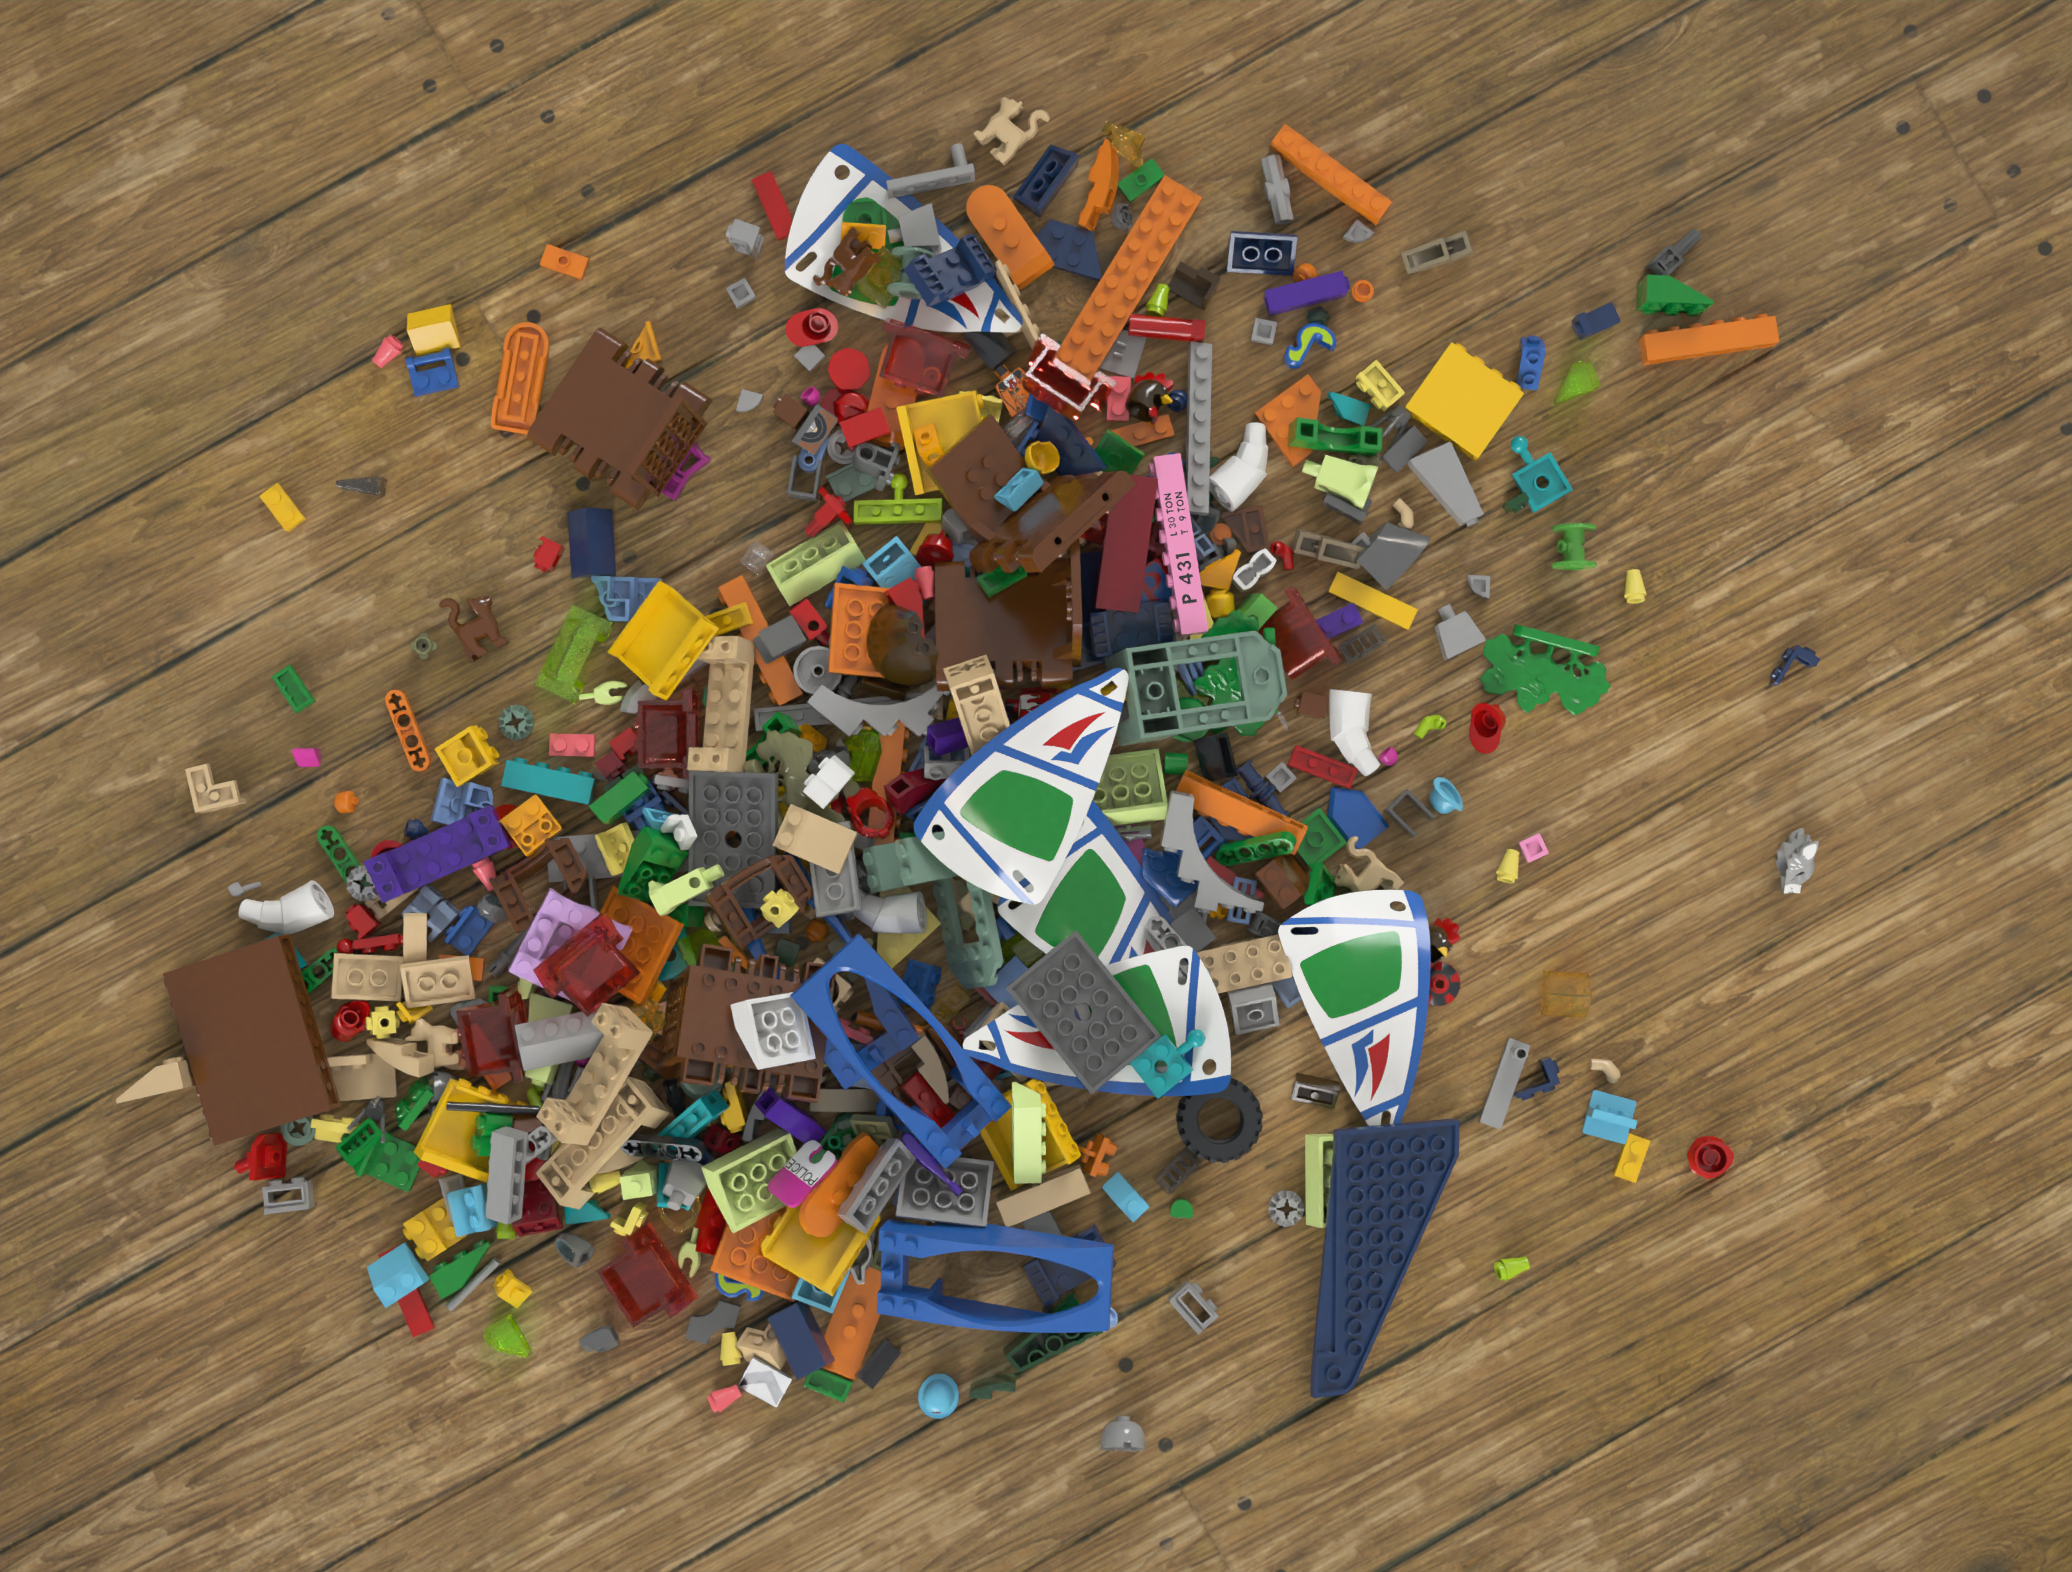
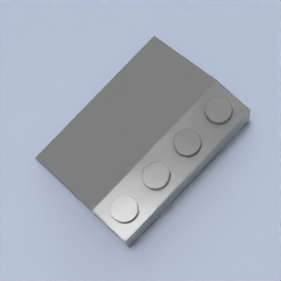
(930, 1199)

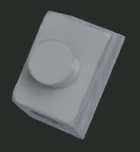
(917, 229)
(1456, 632)
(683, 1183)

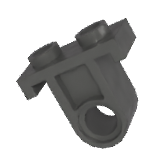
(879, 462)

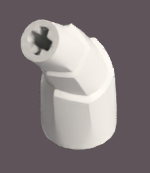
(1243, 472)
(1349, 726)
(291, 913)
(894, 913)

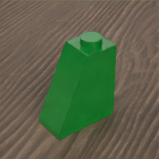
(621, 797)

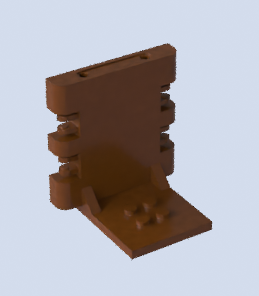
(621, 420)
(1042, 526)
(1018, 628)
(703, 1030)

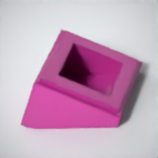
(307, 757)

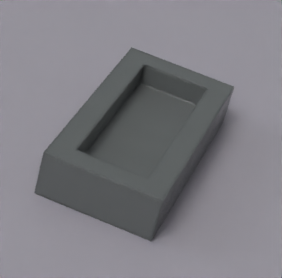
(1404, 448)

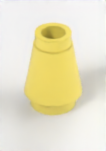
(1634, 587)
(1508, 867)
(604, 1181)
(729, 1352)

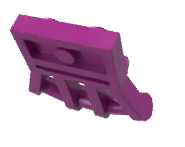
(680, 478)

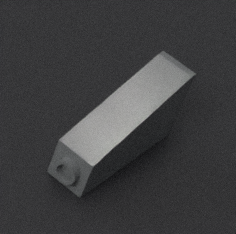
(1448, 483)

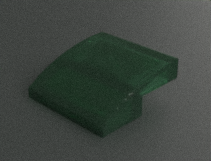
(983, 1388)

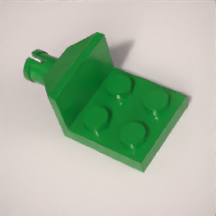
(389, 1161)

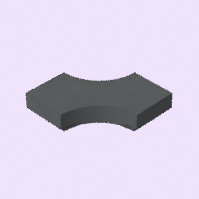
(703, 1326)

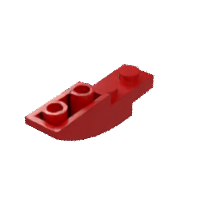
(711, 1225)

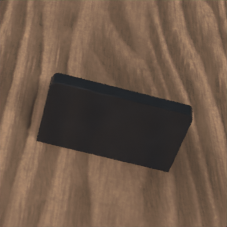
(877, 1363)

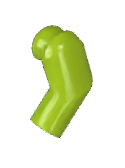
(1429, 723)
(534, 1095)

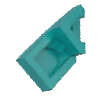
(1349, 408)
(588, 1212)

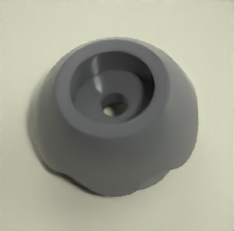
(1121, 216)

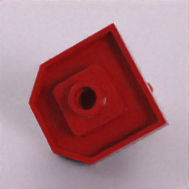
(828, 513)
(266, 1158)

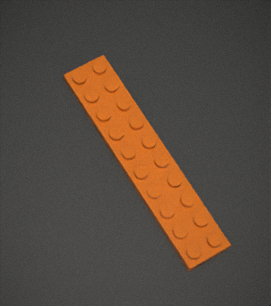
(1128, 277)

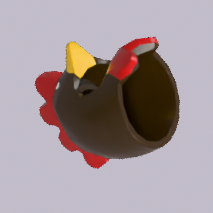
(1148, 396)
(1442, 937)

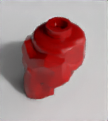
(350, 1020)

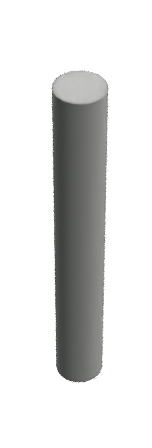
(472, 1284)

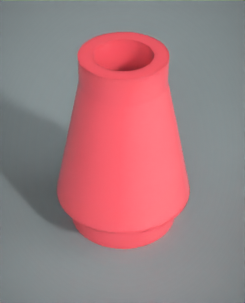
(387, 351)
(926, 579)
(484, 871)
(723, 1397)

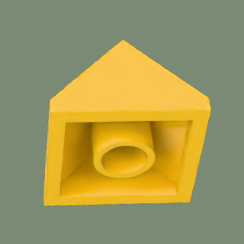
(432, 330)

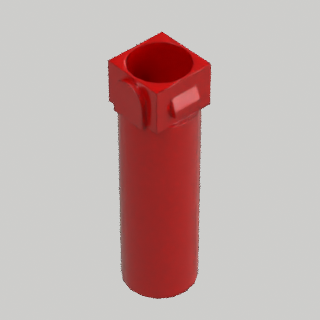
(1166, 328)

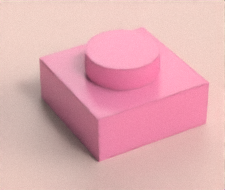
(1533, 847)

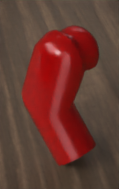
(1283, 552)

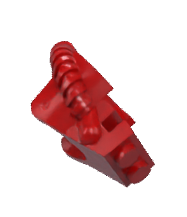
(862, 800)

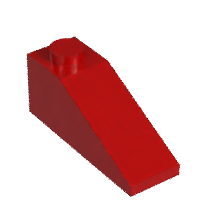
(908, 596)

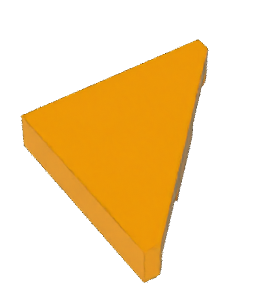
(645, 346)
(1220, 572)

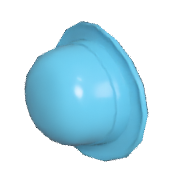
(1445, 796)
(938, 1396)

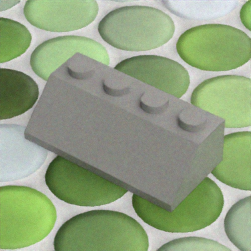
(557, 1040)
(876, 1185)

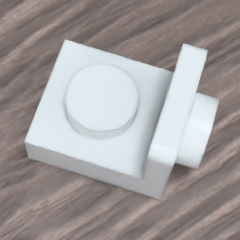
(682, 830)

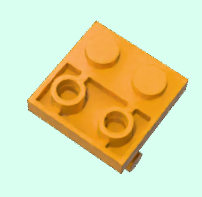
(531, 825)

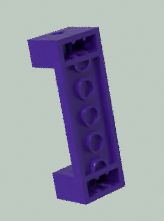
(437, 854)

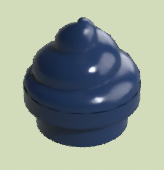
(1179, 400)
(415, 829)

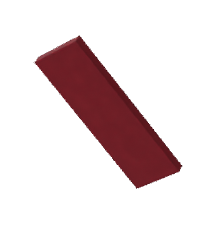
(1126, 548)

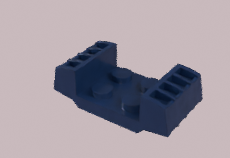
(951, 271)
(1122, 629)
(1055, 1279)

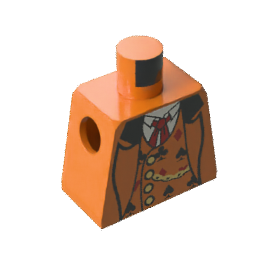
(1011, 390)

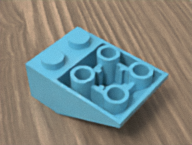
(891, 564)

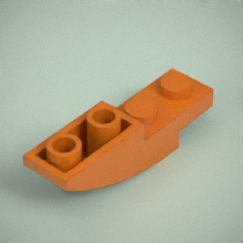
(1104, 177)

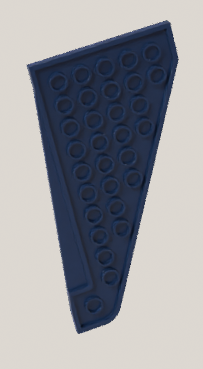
(1377, 1212)

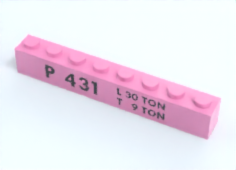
(1179, 546)

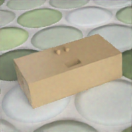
(1043, 1196)

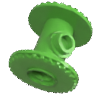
(1571, 546)

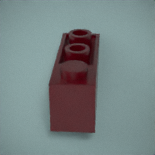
(910, 789)

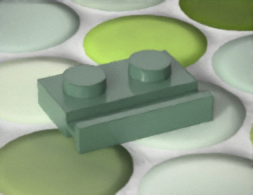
(851, 483)

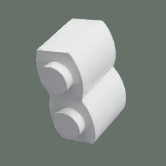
(1257, 567)
(828, 781)

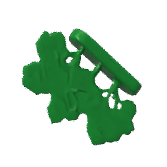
(1538, 676)
(1222, 679)

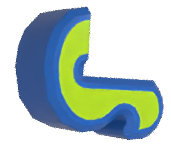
(1306, 336)
(733, 1288)

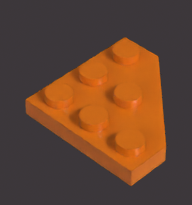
(1297, 401)

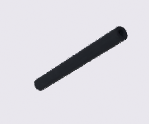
(492, 1108)

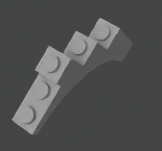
(848, 714)
(1210, 888)

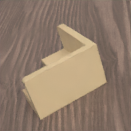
(211, 797)
(761, 1345)

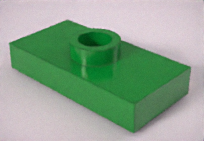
(1141, 180)
(999, 580)
(293, 689)
(828, 1384)

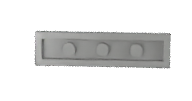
(957, 175)
(1504, 1083)

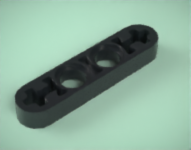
(688, 1148)

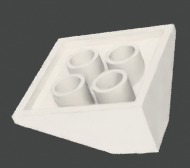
(773, 1030)

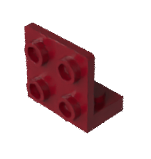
(538, 1211)

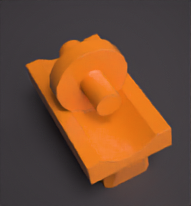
(1094, 1154)

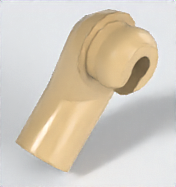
(1406, 512)
(1608, 1067)

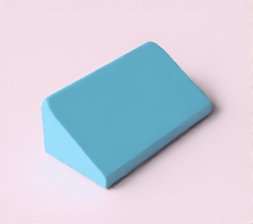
(1019, 489)

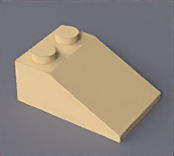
(815, 839)
(168, 1077)

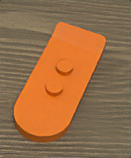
(1008, 235)
(520, 378)
(889, 398)
(820, 1207)
(853, 1324)

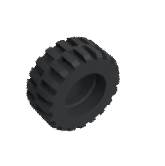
(1228, 1148)

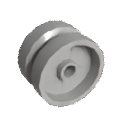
(810, 661)

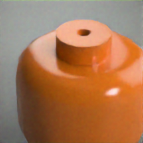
(1304, 272)
(345, 802)
(816, 931)

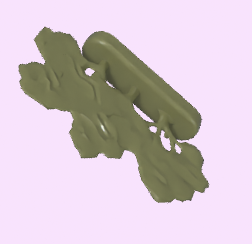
(795, 756)

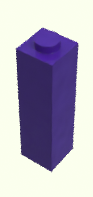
(1306, 293)
(947, 736)
(789, 1116)

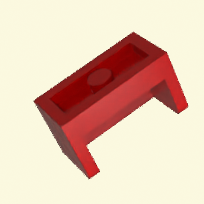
(865, 427)

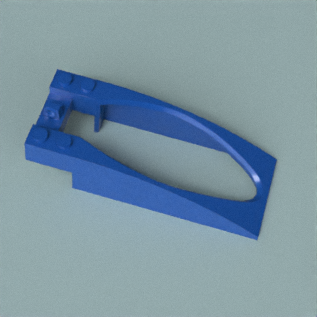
(899, 1029)
(987, 1101)
(906, 1239)

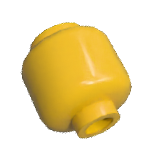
(1220, 603)

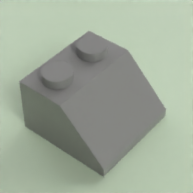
(1253, 1008)

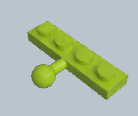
(899, 509)

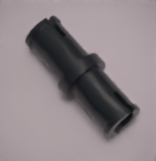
(675, 1098)

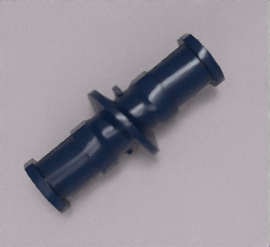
(1259, 788)

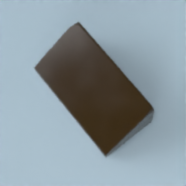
(1315, 1090)

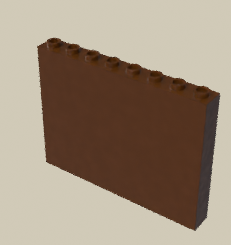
(251, 1039)

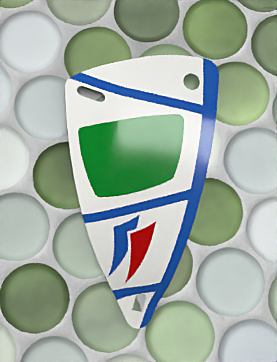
(818, 230)
(1026, 792)
(1096, 894)
(1366, 991)
(1170, 1008)

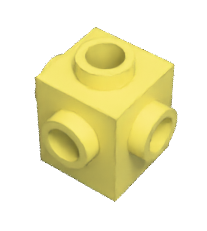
(778, 907)
(376, 1016)

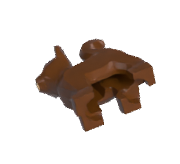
(853, 258)
(473, 631)

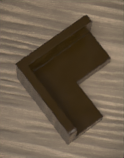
(1194, 285)

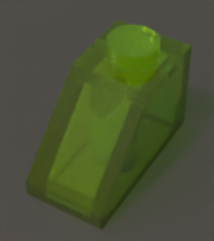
(1577, 382)
(864, 754)
(507, 1337)

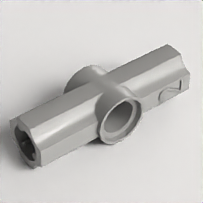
(1277, 189)

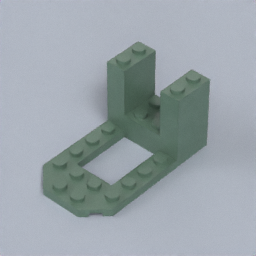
(1154, 693)
(911, 863)

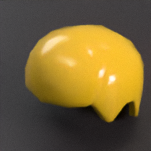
(1042, 457)

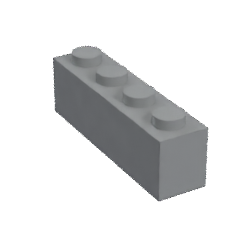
(506, 1175)

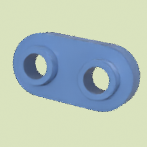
(810, 468)

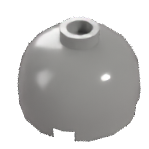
(1122, 1435)

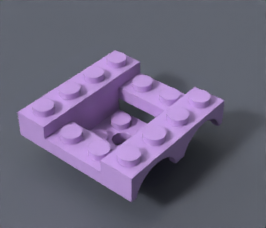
(553, 925)

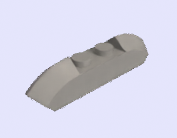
(640, 692)

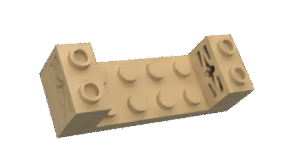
(977, 701)
(727, 705)
(582, 1112)
(574, 1165)

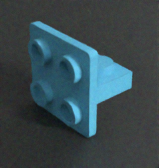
(1609, 1117)
(469, 1210)

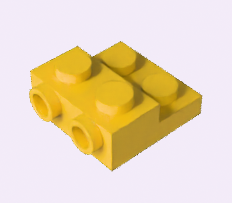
(467, 755)
(737, 1114)
(431, 1231)

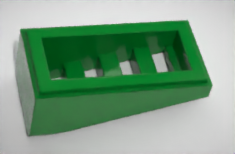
(349, 1142)

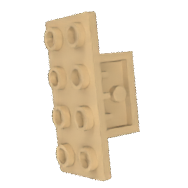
(1012, 292)
(1246, 963)
(363, 1077)

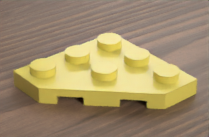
(896, 946)

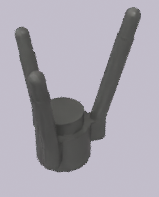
(1397, 419)
(375, 1110)

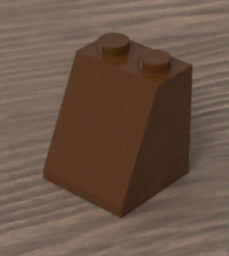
(1282, 879)

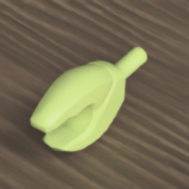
(602, 693)
(688, 1251)

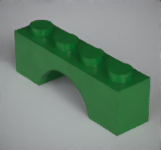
(1355, 441)
(781, 723)

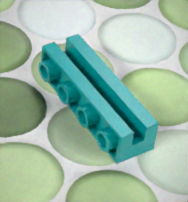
(549, 782)
(696, 1117)

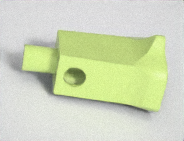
(1343, 479)
(671, 895)
(637, 1180)

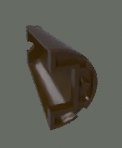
(899, 648)

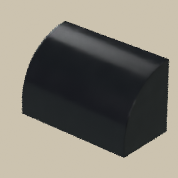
(991, 347)
(1216, 757)

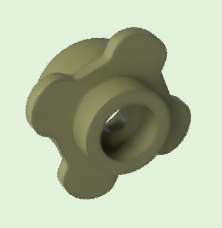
(424, 639)

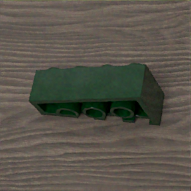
(1035, 1347)

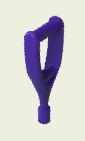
(925, 1158)

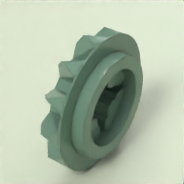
(525, 726)
(298, 1138)

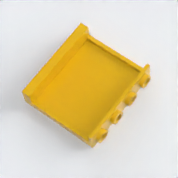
(1464, 401)
(952, 419)
(663, 639)
(449, 1132)
(1059, 1143)
(813, 1258)

